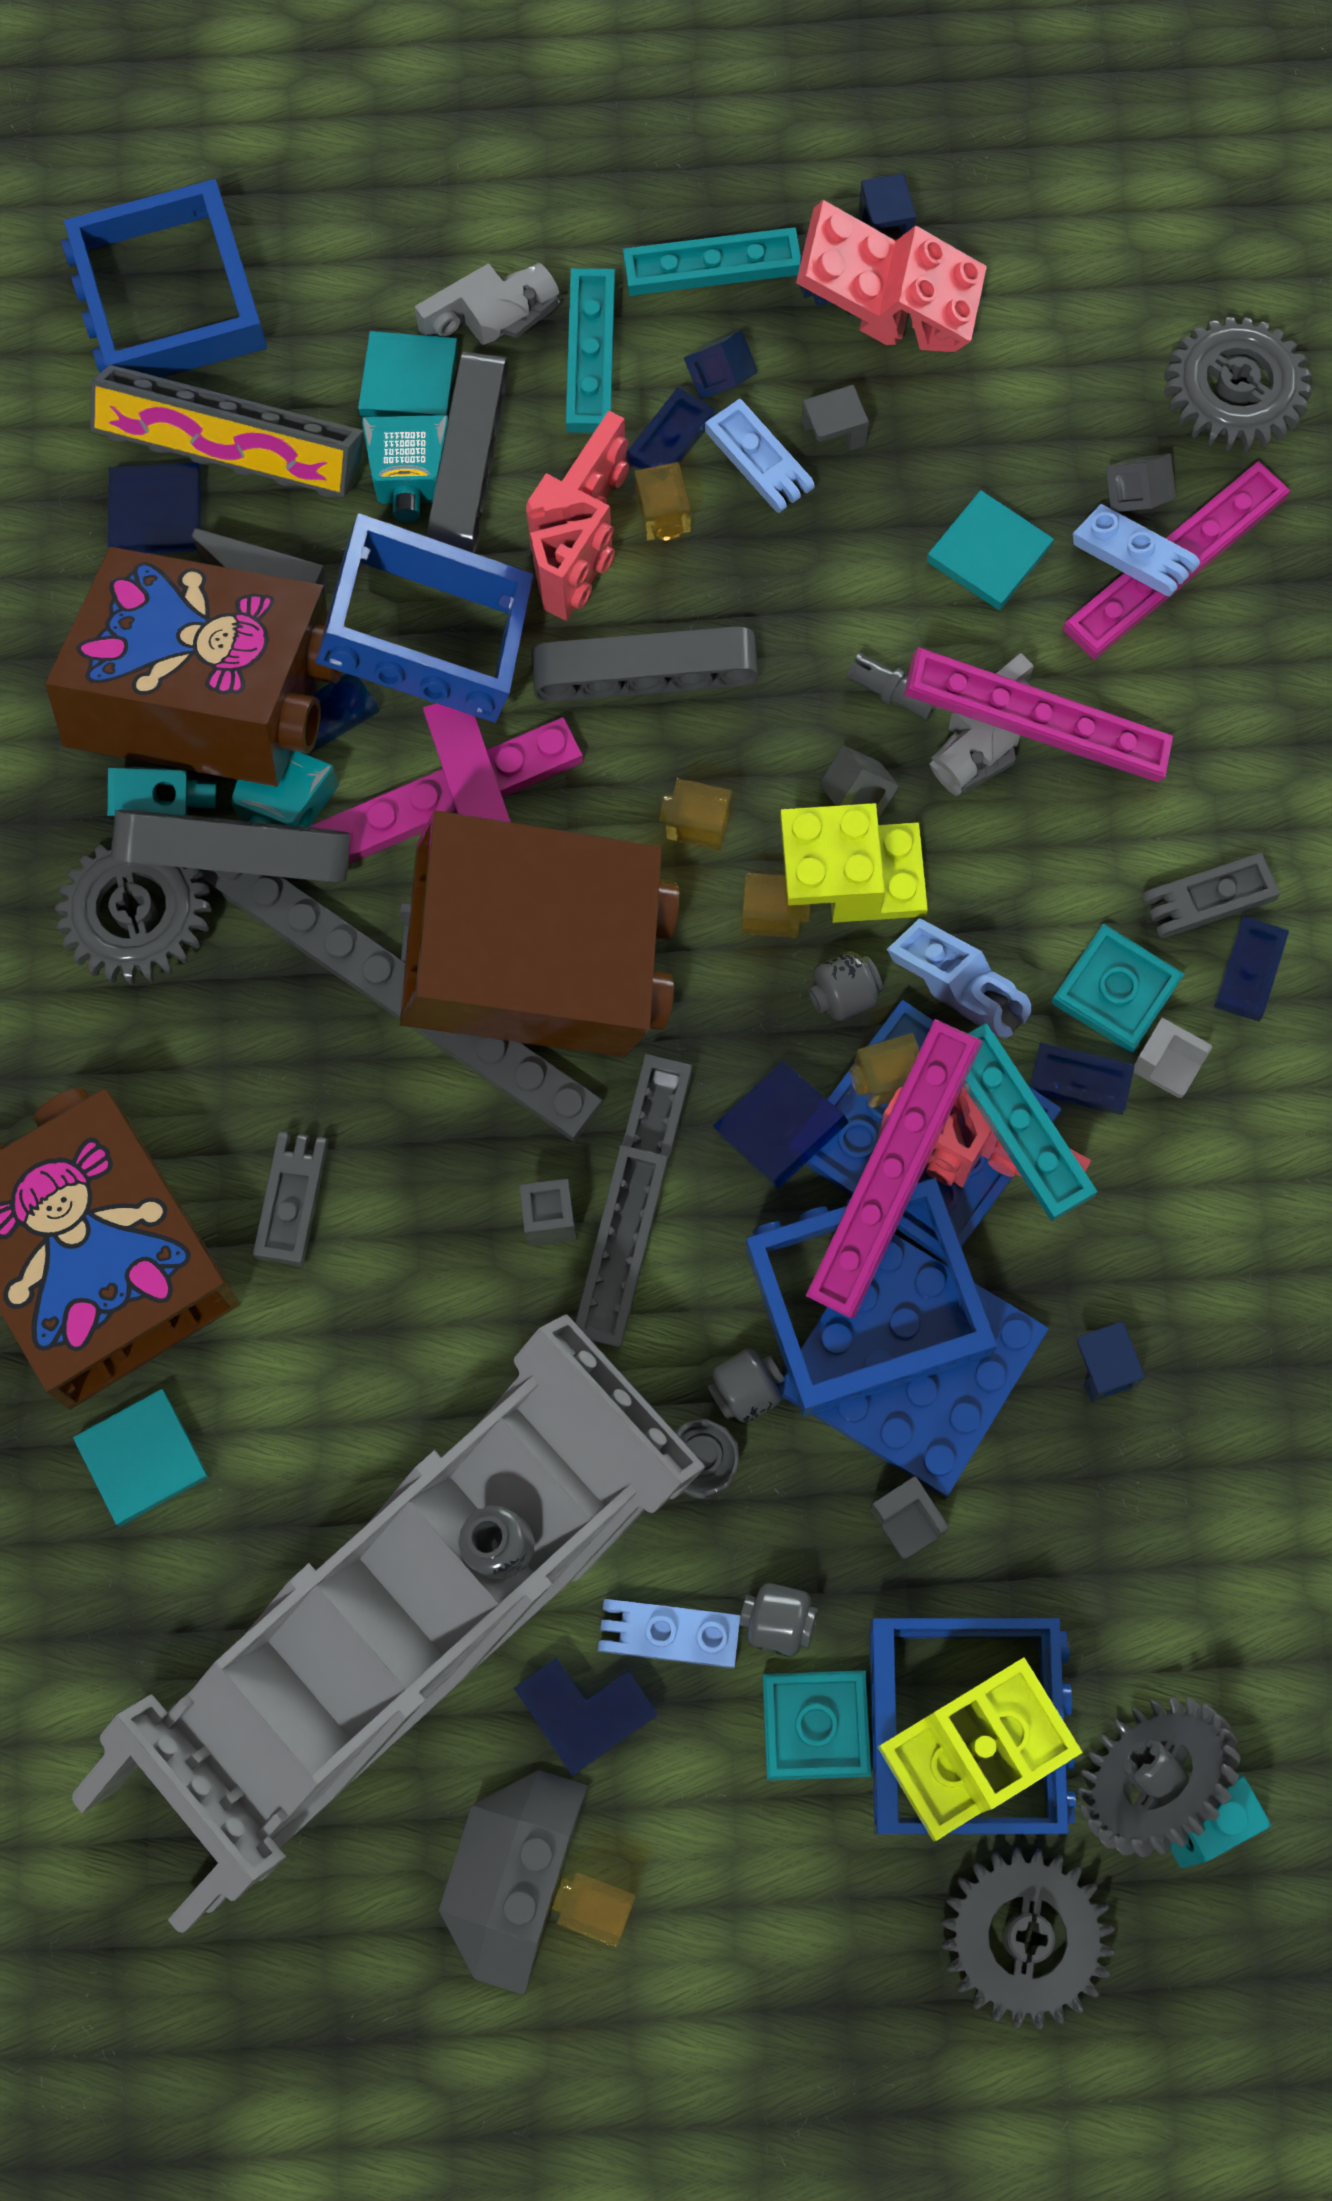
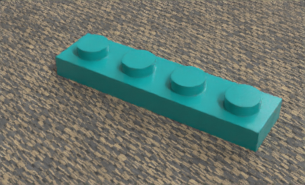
(712, 261)
(590, 348)
(1025, 1130)

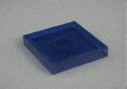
(154, 507)
(780, 1124)

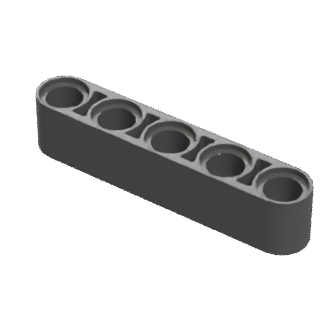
(468, 450)
(644, 664)
(230, 845)

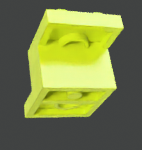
(853, 863)
(979, 1749)

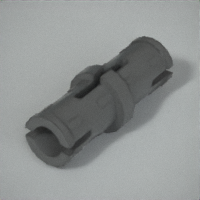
(888, 684)

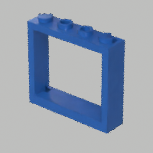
(146, 216)
(441, 568)
(888, 1373)
(1052, 1653)

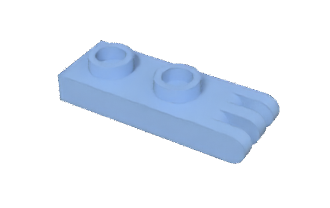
(758, 455)
(1135, 550)
(671, 1633)

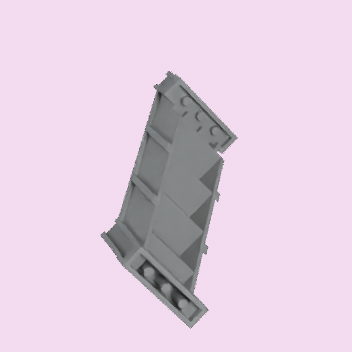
(396, 1614)

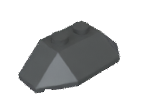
(510, 1876)

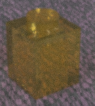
(663, 501)
(696, 814)
(767, 908)
(883, 1068)
(594, 1908)

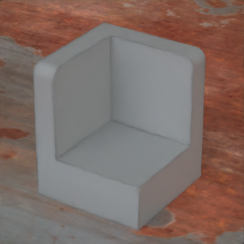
(1172, 1058)

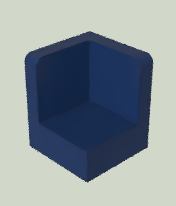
(887, 203)
(721, 364)
(1109, 1361)

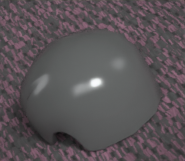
(716, 1450)

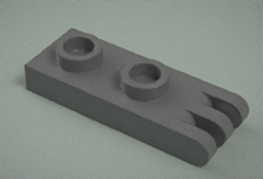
(1212, 895)
(290, 1200)

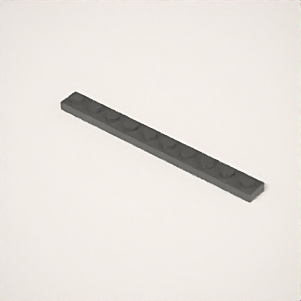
(381, 977)

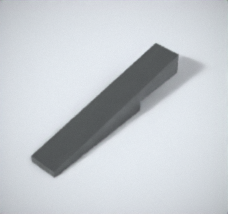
(633, 1199)

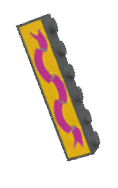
(226, 431)

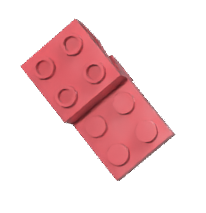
(890, 278)
(573, 523)
(963, 1142)

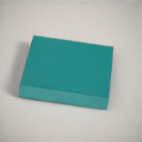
(407, 375)
(990, 550)
(1117, 988)
(140, 1458)
(816, 1725)

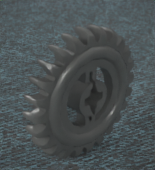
(1238, 383)
(148, 943)
(1153, 1761)
(1017, 1990)

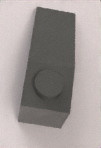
(242, 556)

